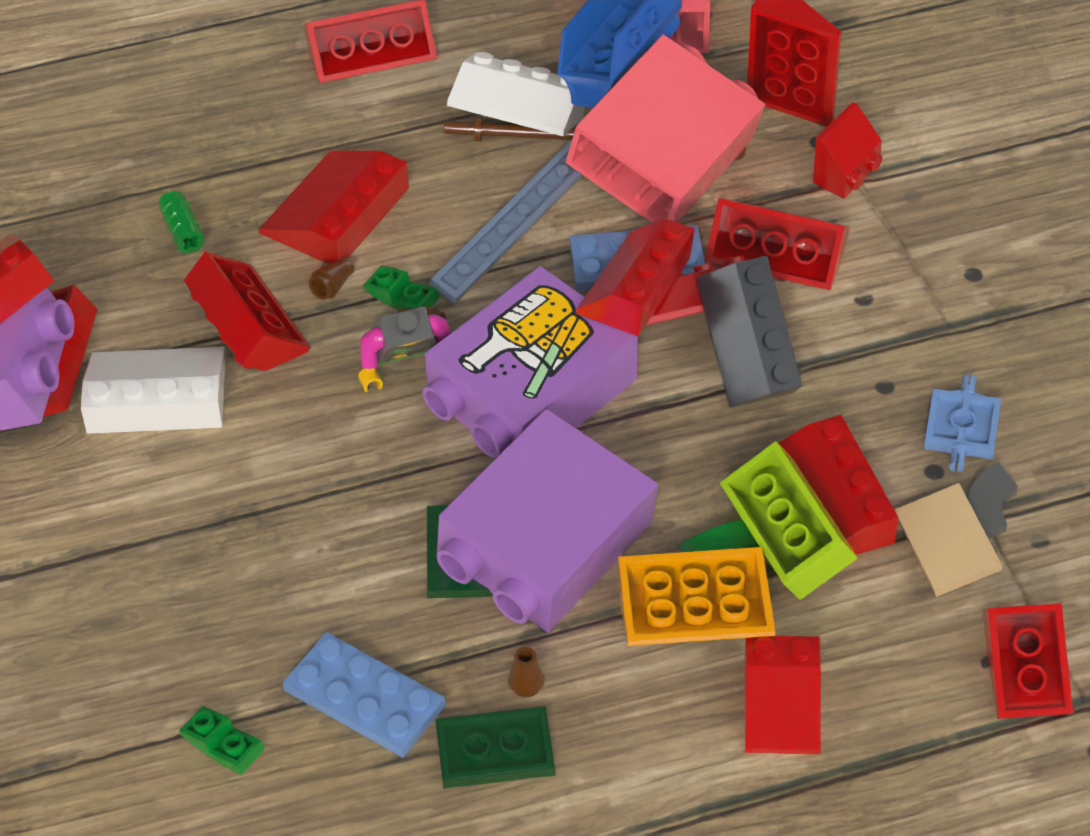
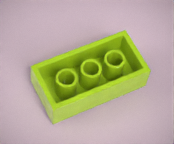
(788, 521)

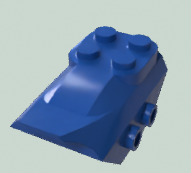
(608, 40)

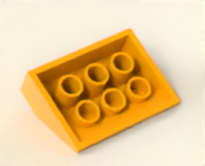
(695, 596)

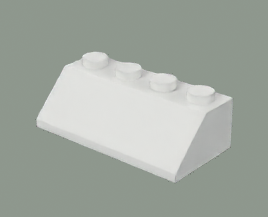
(515, 94)

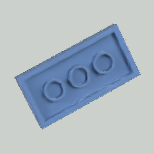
(594, 251)
(364, 694)

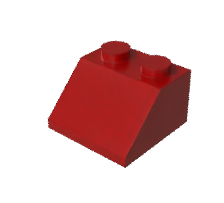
(846, 152)

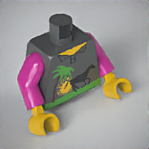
(399, 338)

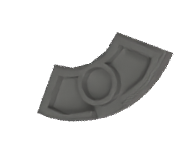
(988, 497)

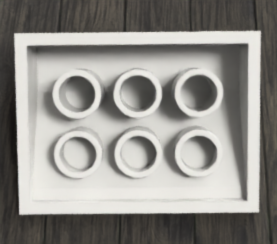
(154, 390)

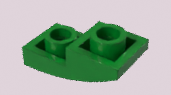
(396, 289)
(725, 536)
(220, 741)

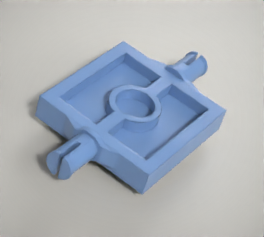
(962, 423)

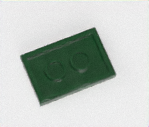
(438, 582)
(494, 747)

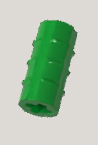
(181, 222)

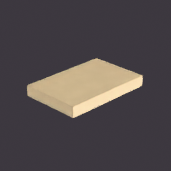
(948, 540)

